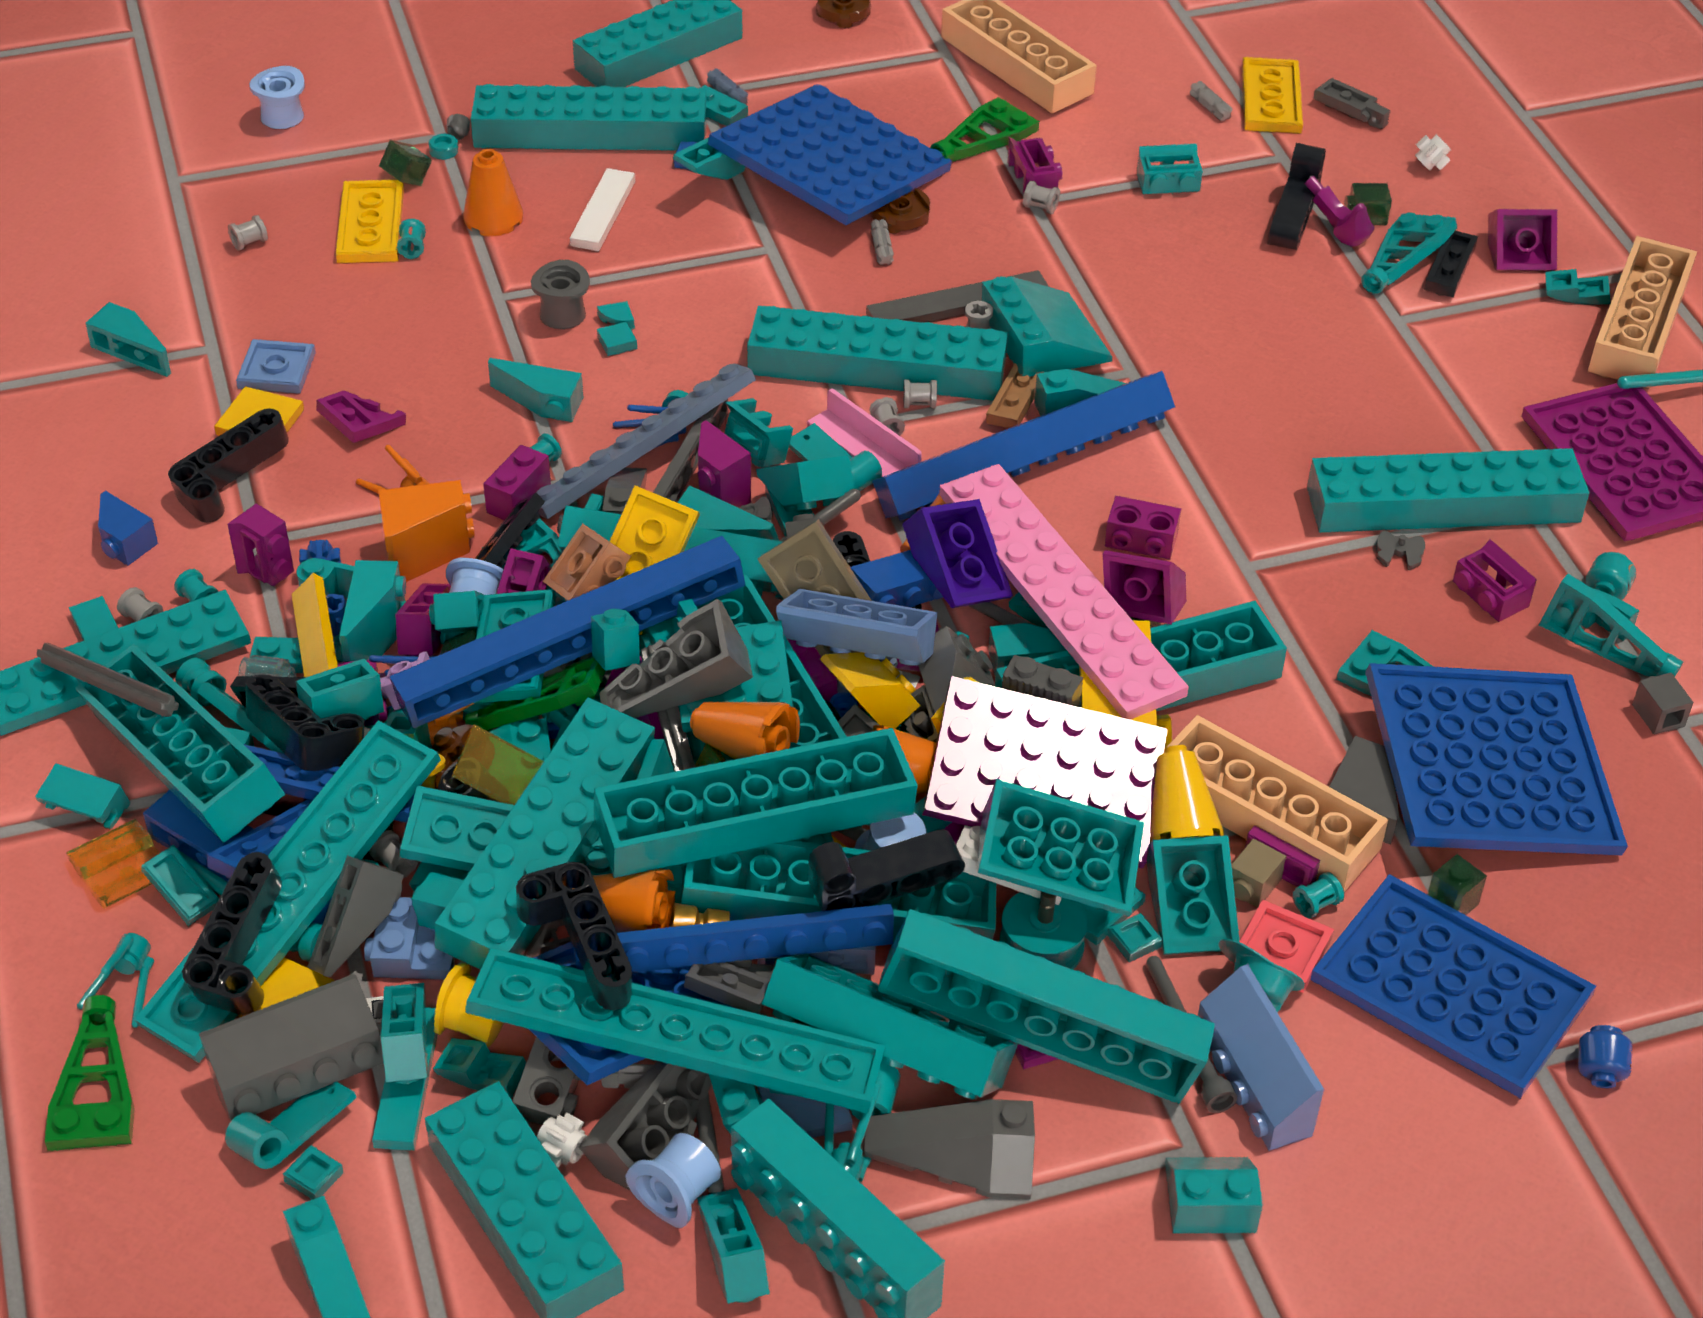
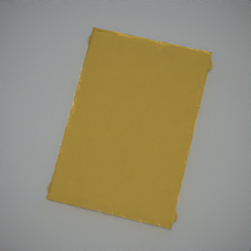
(495, 766)

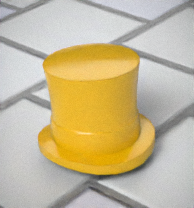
(452, 1007)

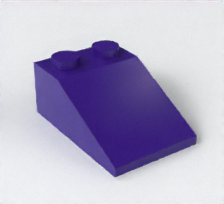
(958, 552)

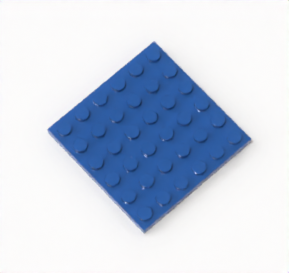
(830, 153)
(1494, 760)

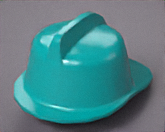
(1274, 979)

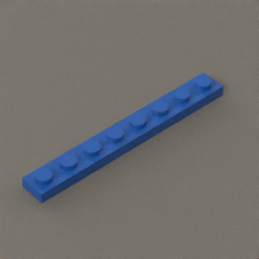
(757, 938)

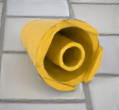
(1181, 798)

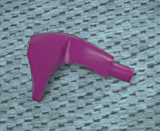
(1349, 226)

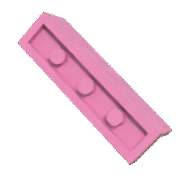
(860, 431)

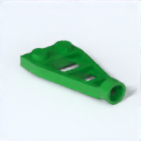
(997, 113)
(574, 686)
(92, 1123)

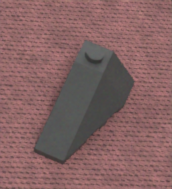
(690, 666)
(646, 1119)
(967, 1143)

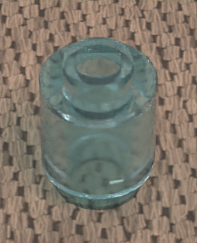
(266, 665)

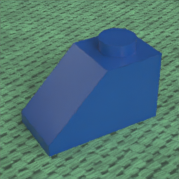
(124, 530)

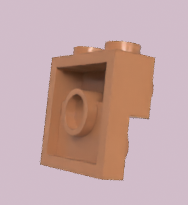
(586, 564)

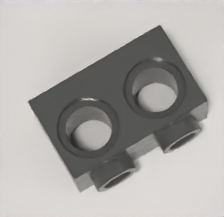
(542, 1078)

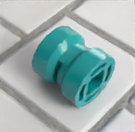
(193, 674)

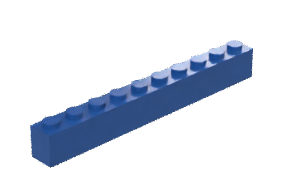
(1029, 442)
(563, 632)

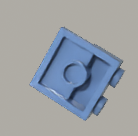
(405, 948)

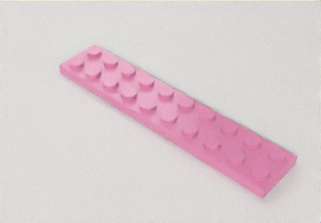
(1070, 597)

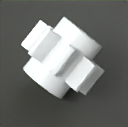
(1433, 152)
(562, 1138)

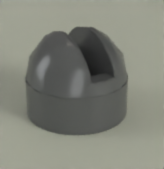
(458, 126)

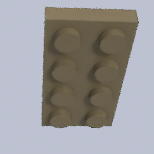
(811, 563)

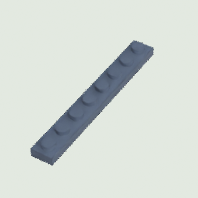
(650, 434)

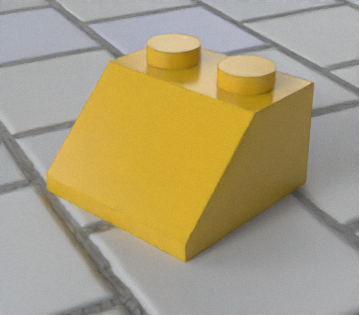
(874, 686)

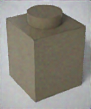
(1257, 872)

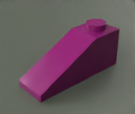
(413, 622)

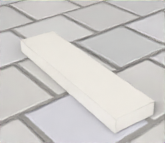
(602, 209)

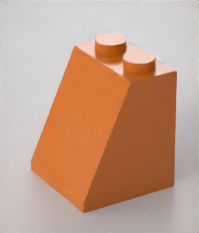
(426, 525)

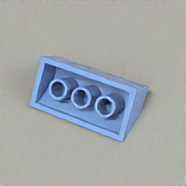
(858, 626)
(1261, 1061)

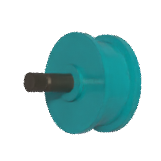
(1045, 928)

